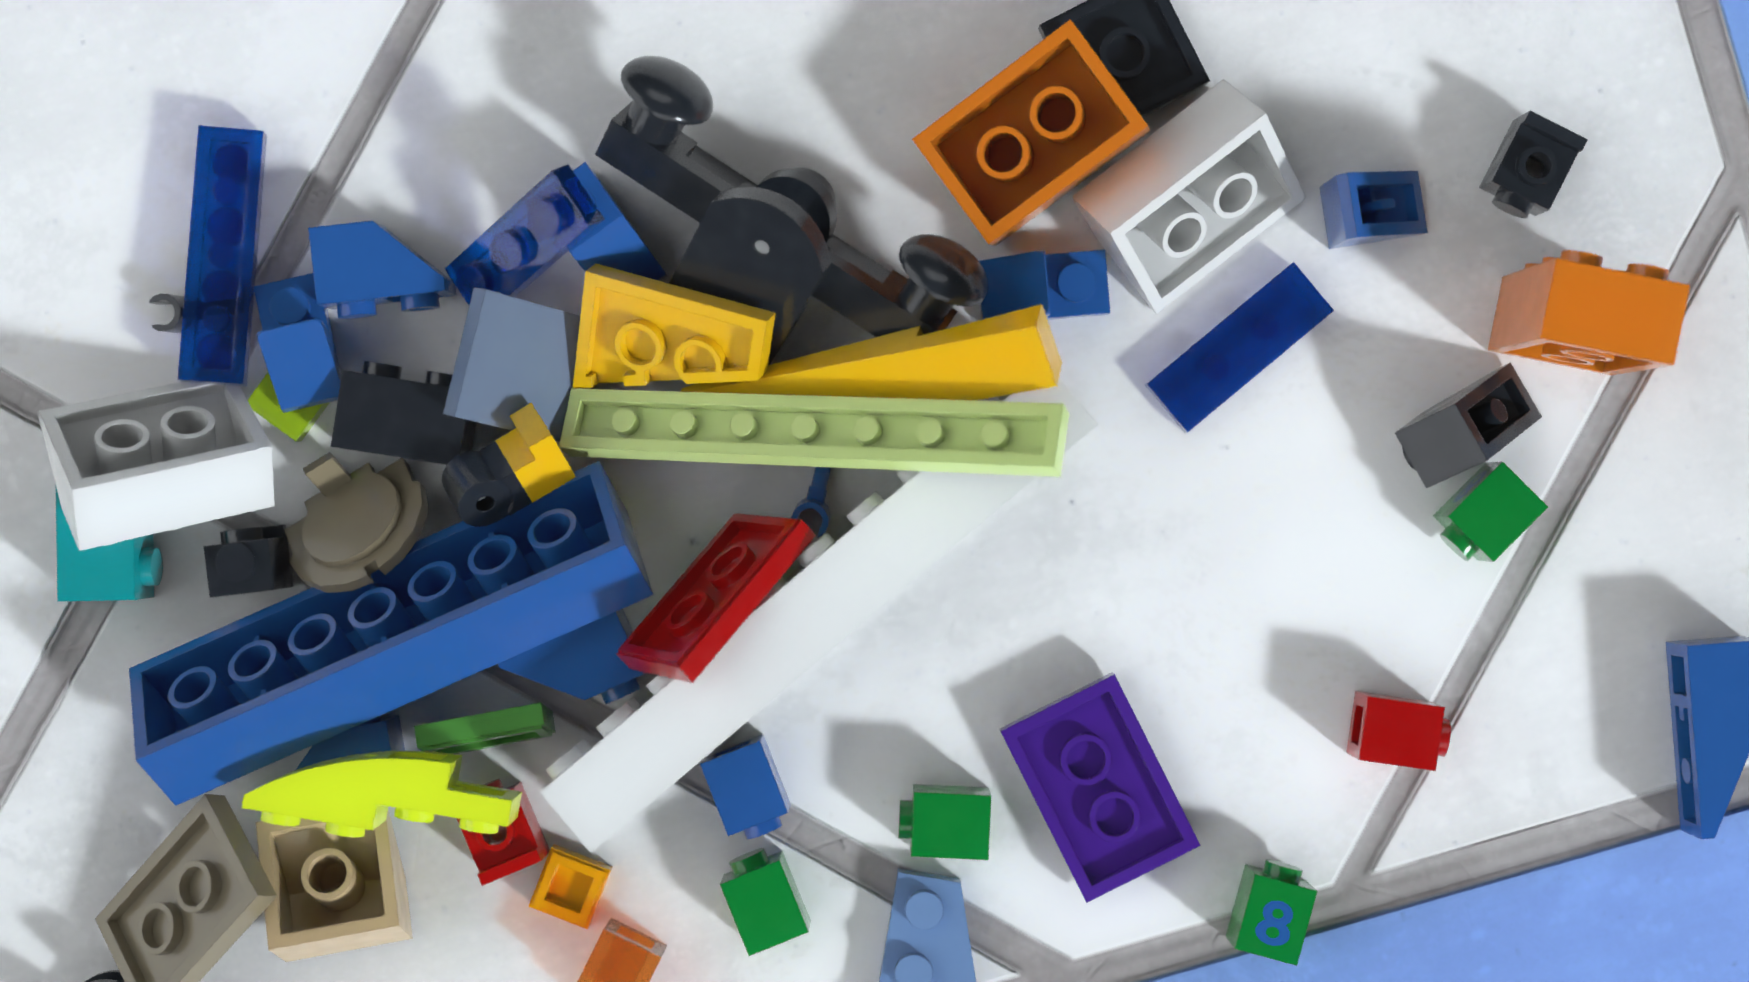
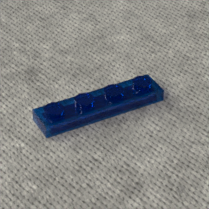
(222, 256)

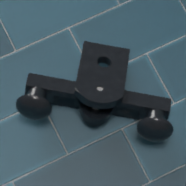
(775, 238)

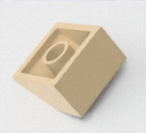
(332, 889)

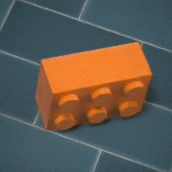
(1031, 134)
(1590, 315)

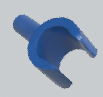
(816, 498)

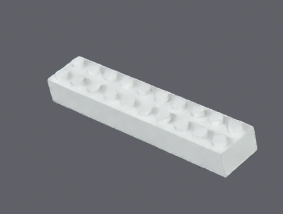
(783, 637)

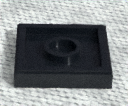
(1139, 47)

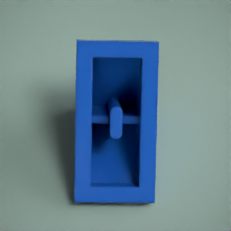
(1372, 207)

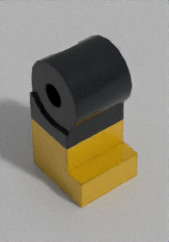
(507, 471)

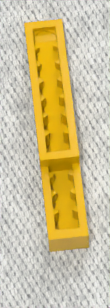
(957, 363)

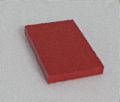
(715, 596)

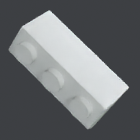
(1191, 194)
(157, 460)

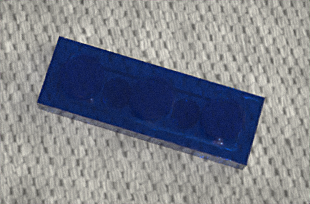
(527, 237)

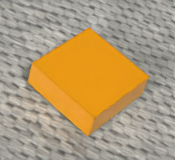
(570, 886)

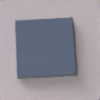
(512, 358)

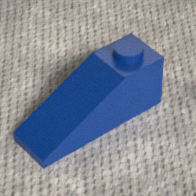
(1708, 726)

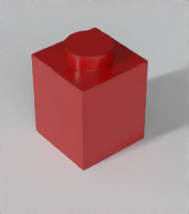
(1398, 731)

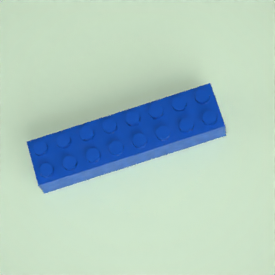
(356, 654)

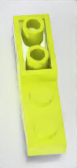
(358, 788)

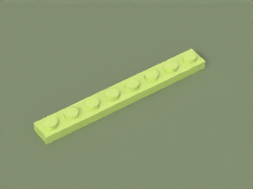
(818, 431)

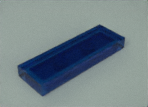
(1239, 347)

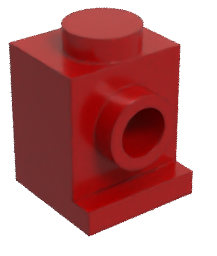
(520, 848)

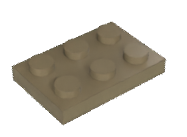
(187, 899)

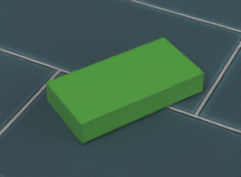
(486, 729)

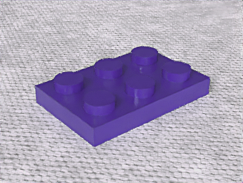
(1099, 787)

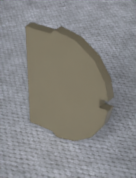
(356, 523)

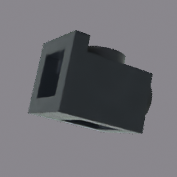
(1507, 176)
(249, 561)

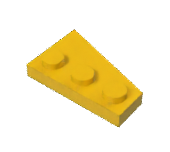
(663, 332)

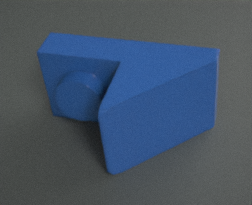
(1062, 282)
(297, 343)

